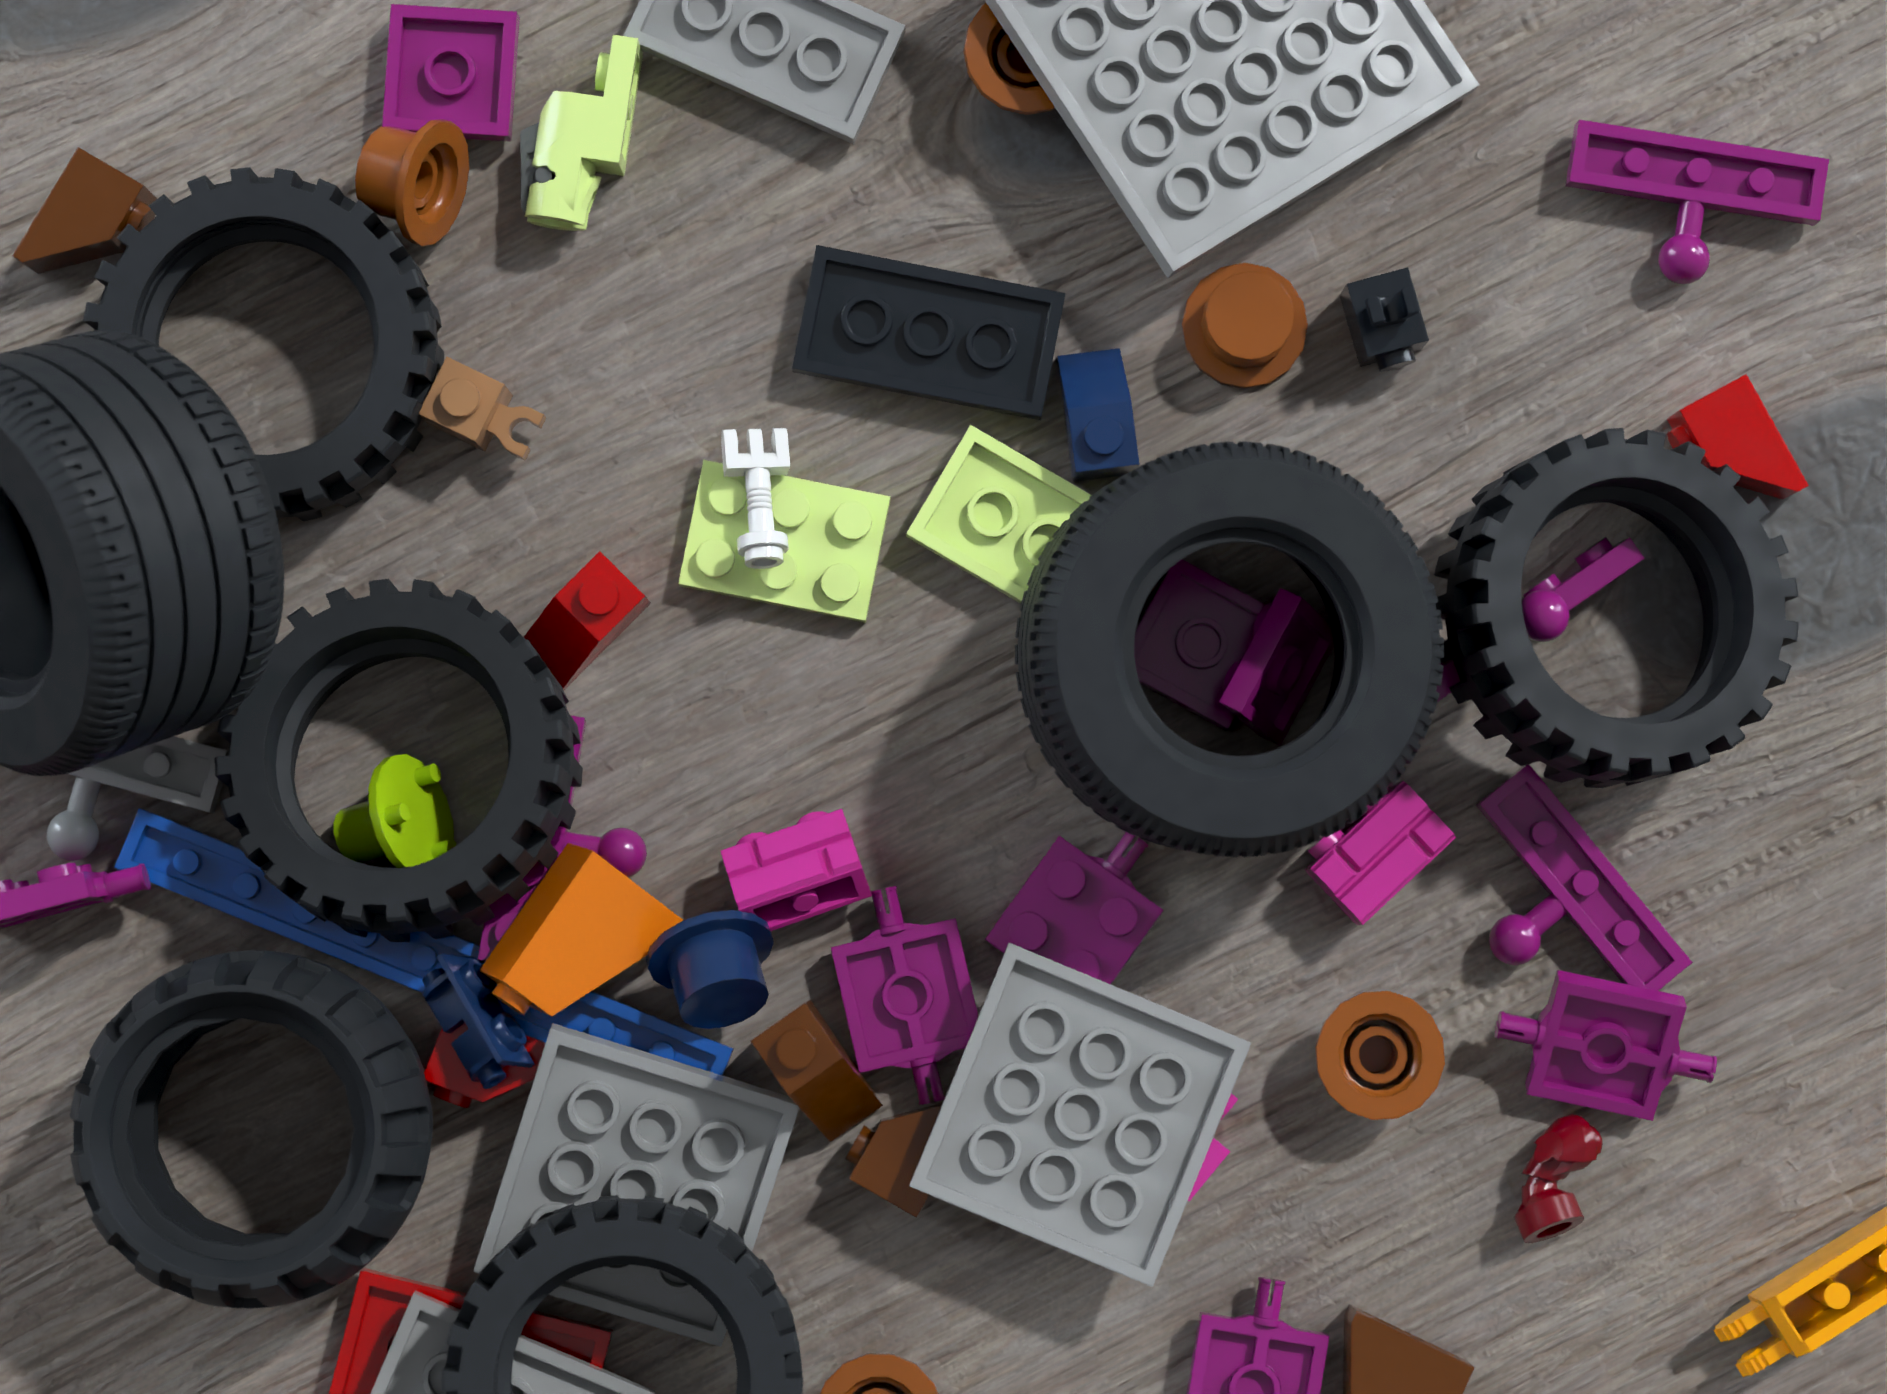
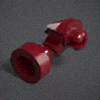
(1561, 1149)

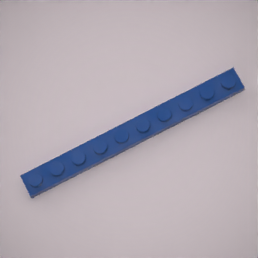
(229, 882)

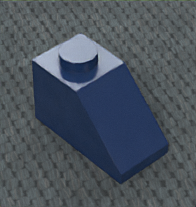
(1097, 415)

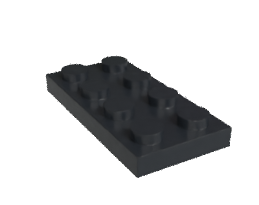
(928, 332)

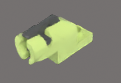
(577, 139)

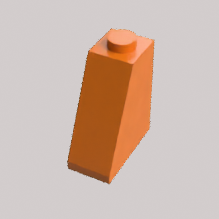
(574, 934)

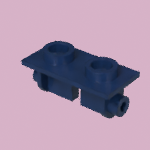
(493, 1038)

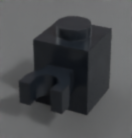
(1384, 319)

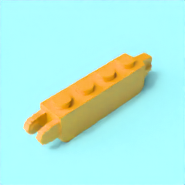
(1815, 1297)

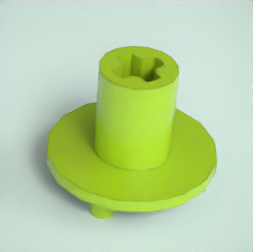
(402, 819)

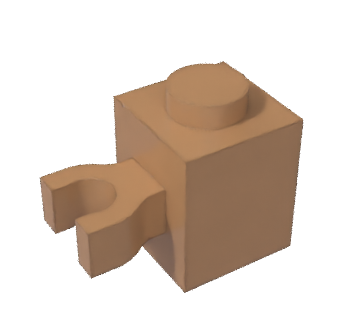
(476, 408)

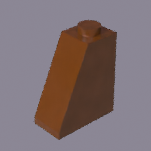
(816, 1071)
(1393, 1361)

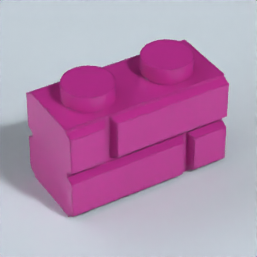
(1378, 853)
(797, 870)

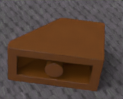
(84, 216)
(890, 1155)

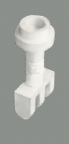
(762, 545)

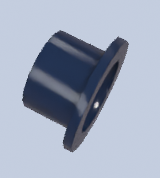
(714, 966)

